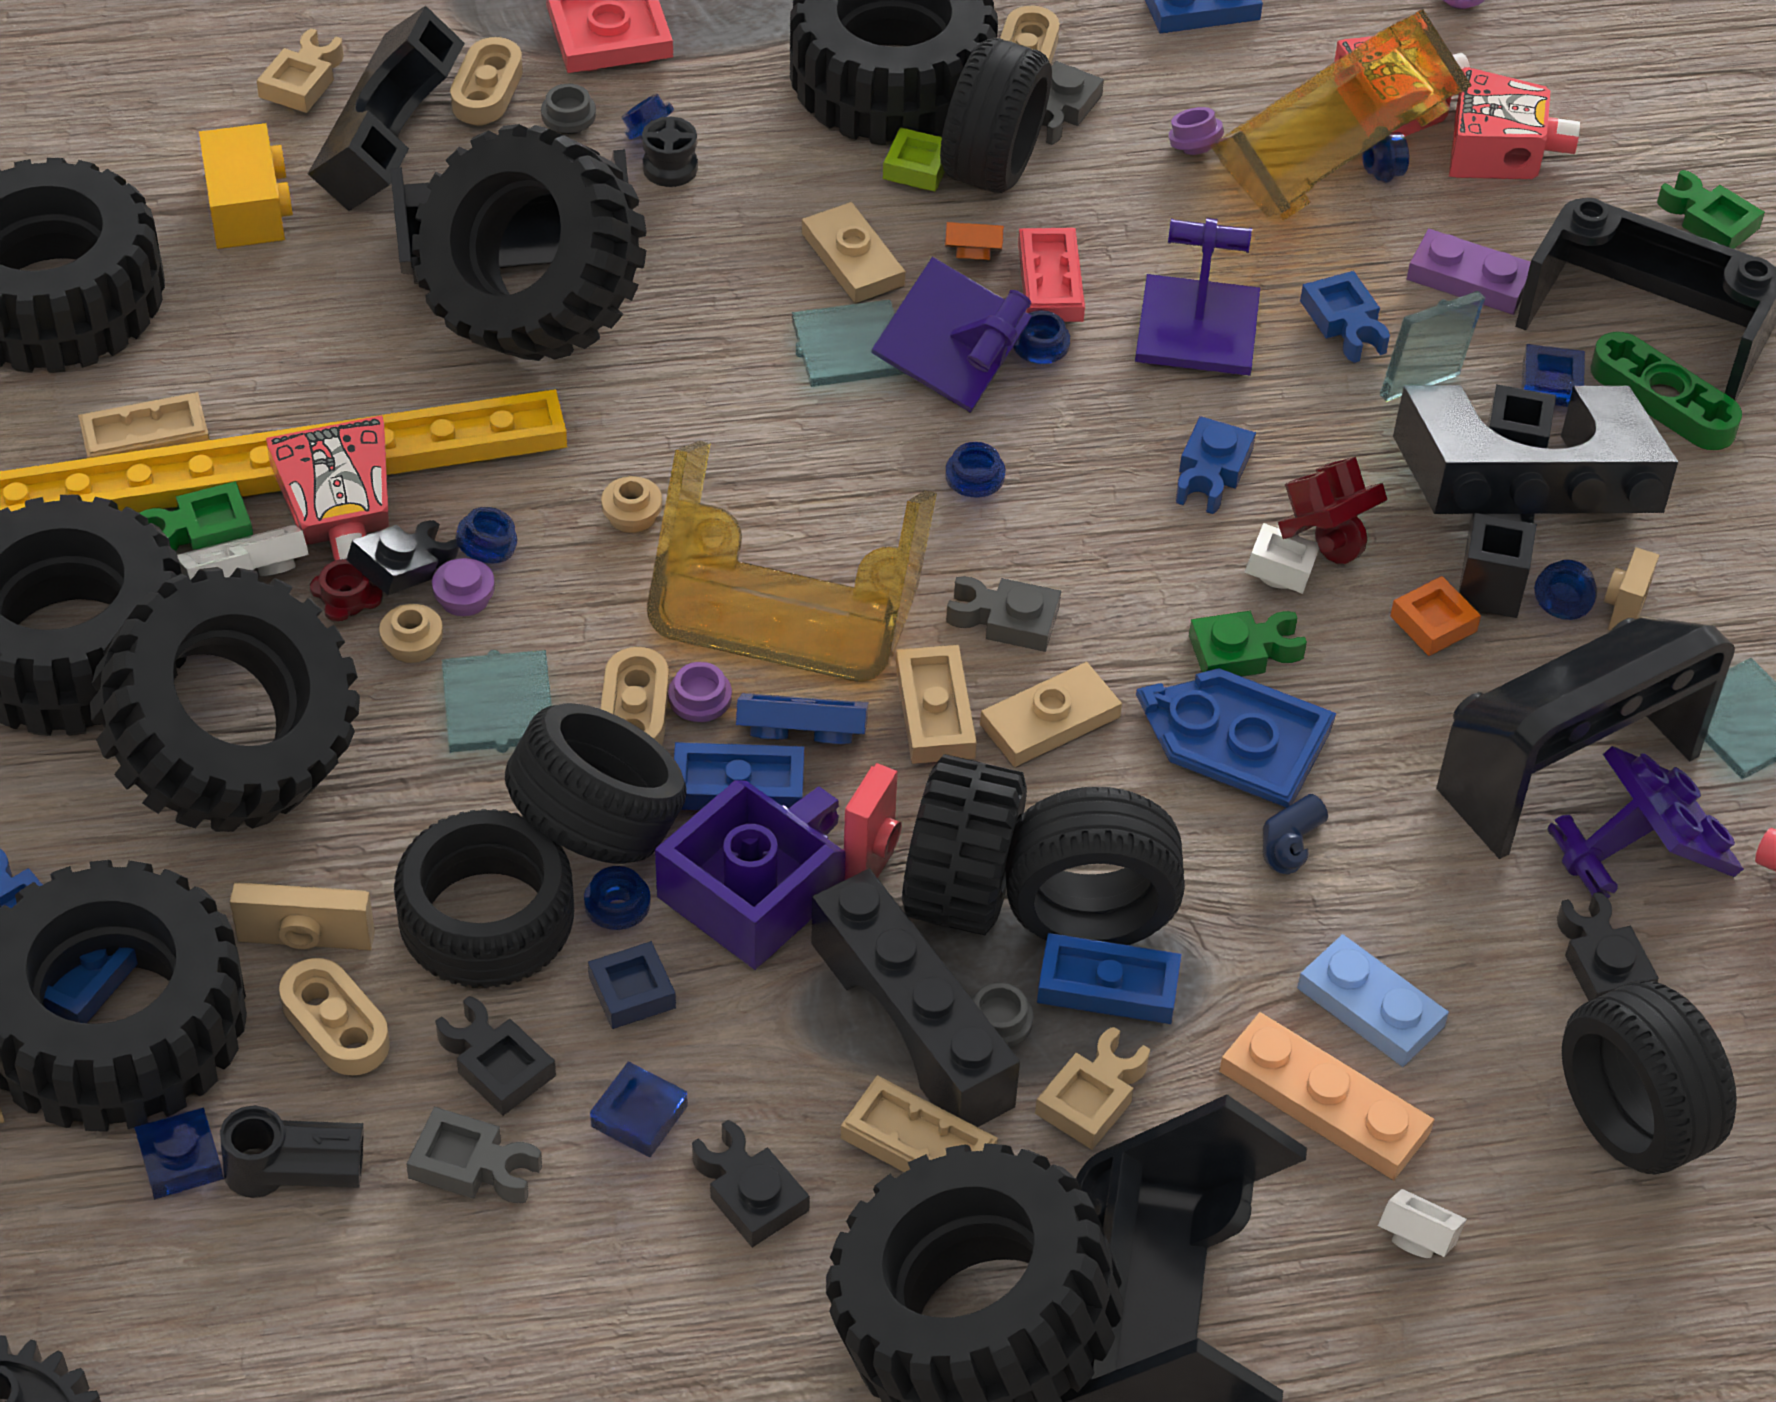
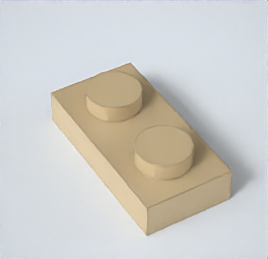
(935, 703)

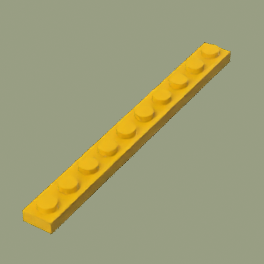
(412, 443)

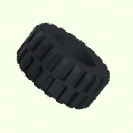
(878, 88)
(466, 226)
(100, 297)
(61, 555)
(270, 638)
(134, 1063)
(960, 1215)

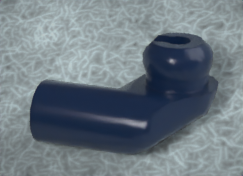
(1285, 831)

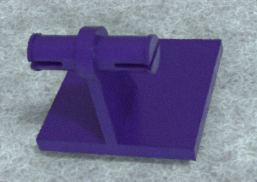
(1200, 320)
(952, 333)
(1661, 802)

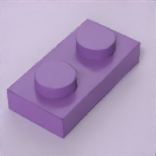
(1466, 267)

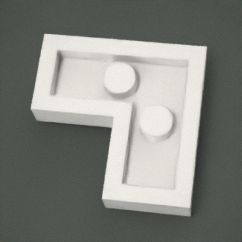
(268, 551)

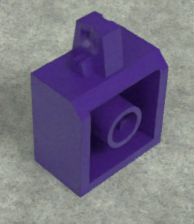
(751, 868)

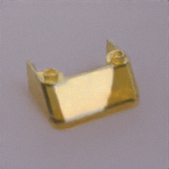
(1341, 113)
(770, 614)

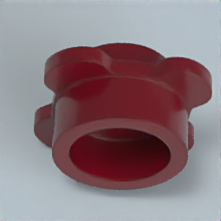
(344, 590)

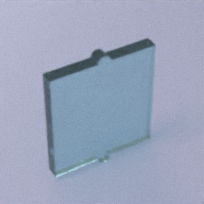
(840, 341)
(1432, 344)
(493, 698)
(1745, 720)

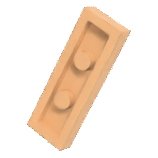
(1326, 1095)

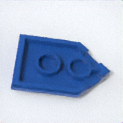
(1238, 732)

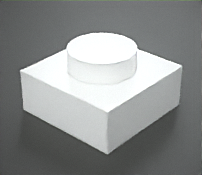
(1282, 561)
(1421, 1225)

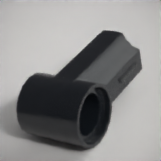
(293, 1154)

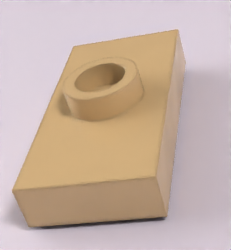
(853, 252)
(144, 426)
(1050, 714)
(302, 916)
(904, 1127)

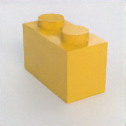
(243, 185)

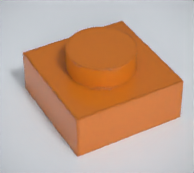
(974, 240)
(1435, 615)

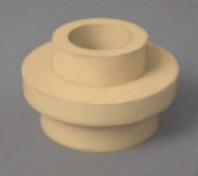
(631, 503)
(411, 632)

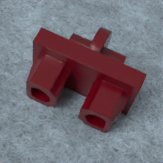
(1332, 503)

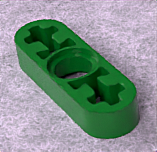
(1697, 414)

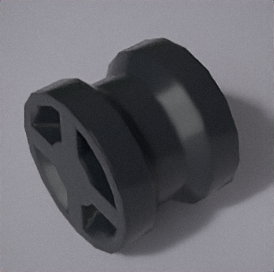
(669, 151)

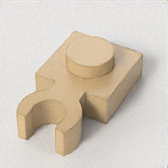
(301, 76)
(1092, 1095)

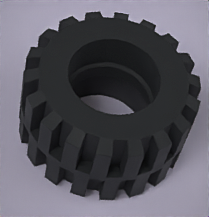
(962, 844)

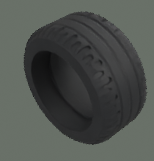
(995, 115)
(595, 783)
(1087, 829)
(494, 950)
(1649, 1077)

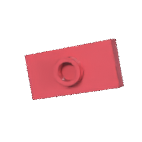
(1052, 271)
(871, 823)

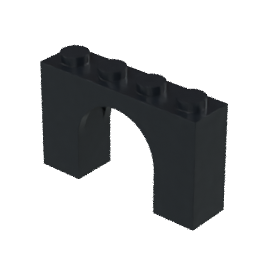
(1463, 467)

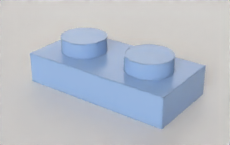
(1372, 1000)

